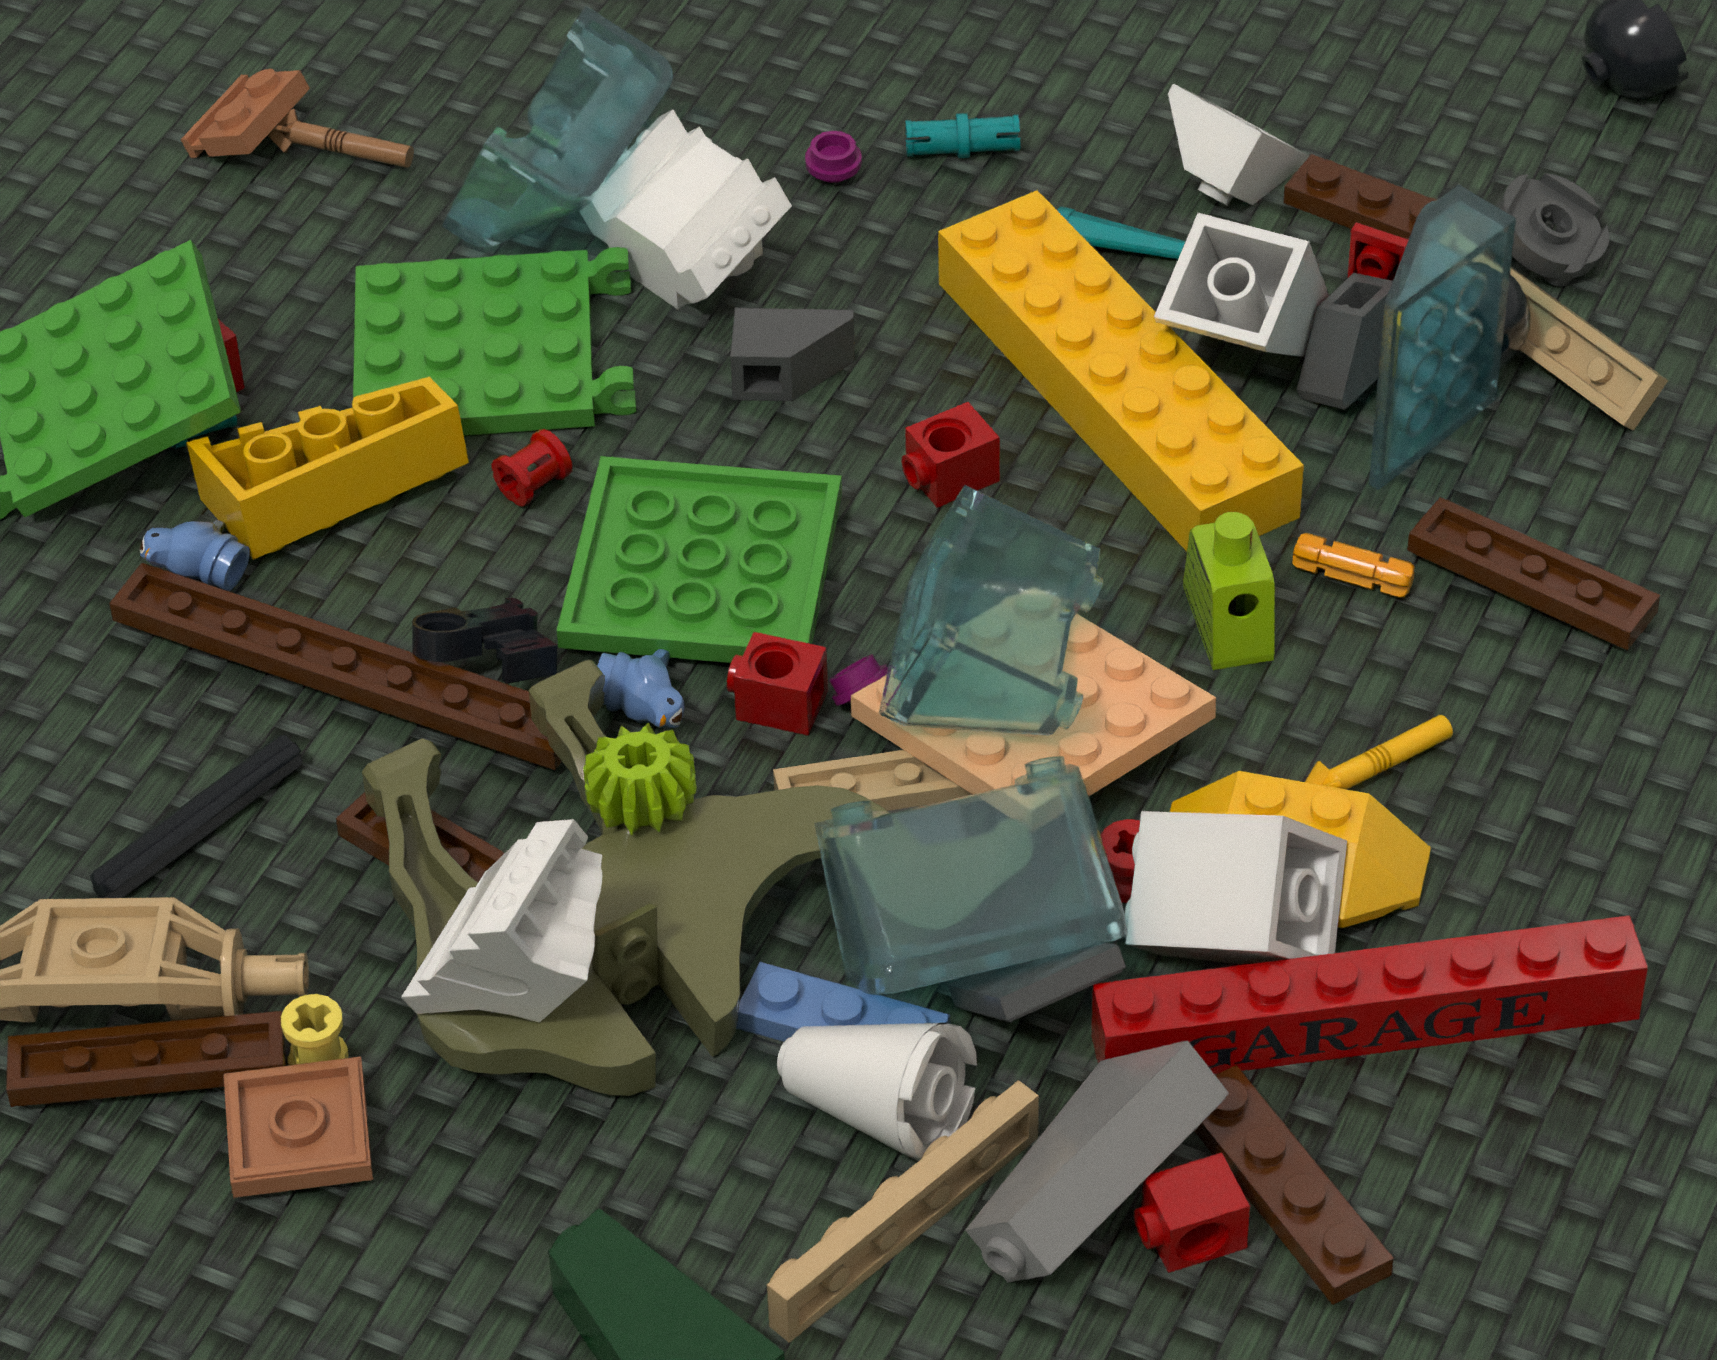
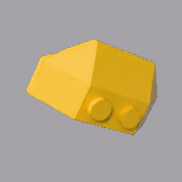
(1382, 858)

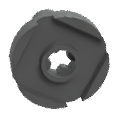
(1577, 237)

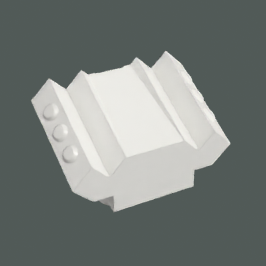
(684, 212)
(520, 933)

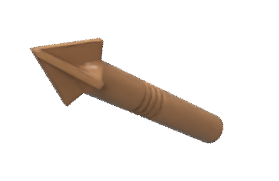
(292, 131)

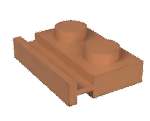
(245, 113)

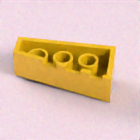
(328, 464)

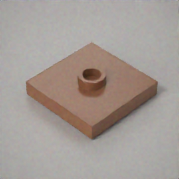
(297, 1127)

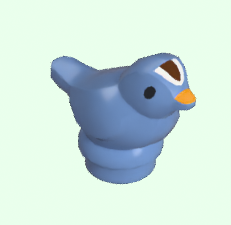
(197, 552)
(642, 688)

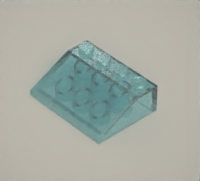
(1441, 329)

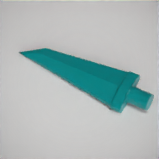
(1118, 236)

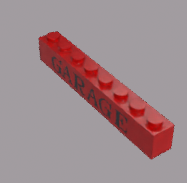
(1381, 997)

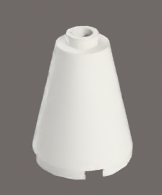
(884, 1079)

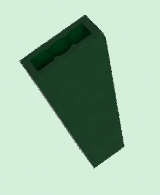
(639, 1304)

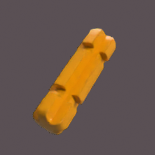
(1353, 565)

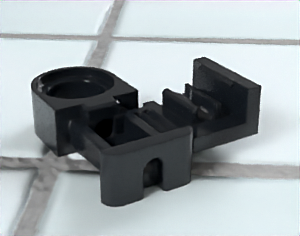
(506, 627)

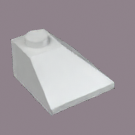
(1229, 151)

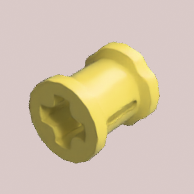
(313, 1029)

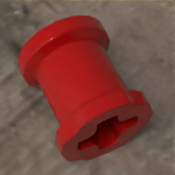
(556, 467)

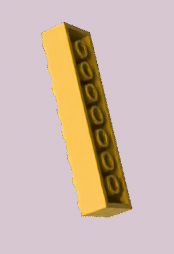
(1116, 371)

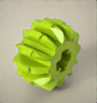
(639, 778)

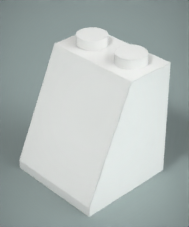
(1244, 287)
(1234, 887)

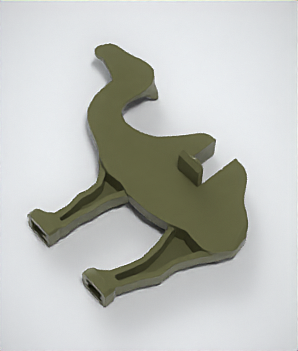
(663, 914)

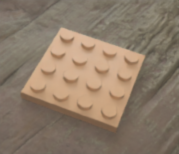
(1125, 718)

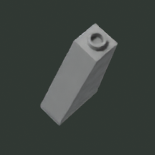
(1094, 1157)

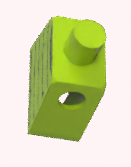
(1224, 563)

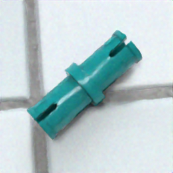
(962, 135)

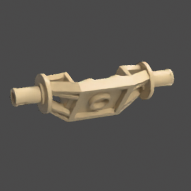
(131, 957)

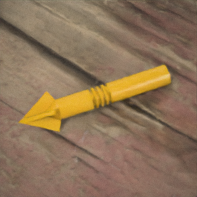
(1383, 756)

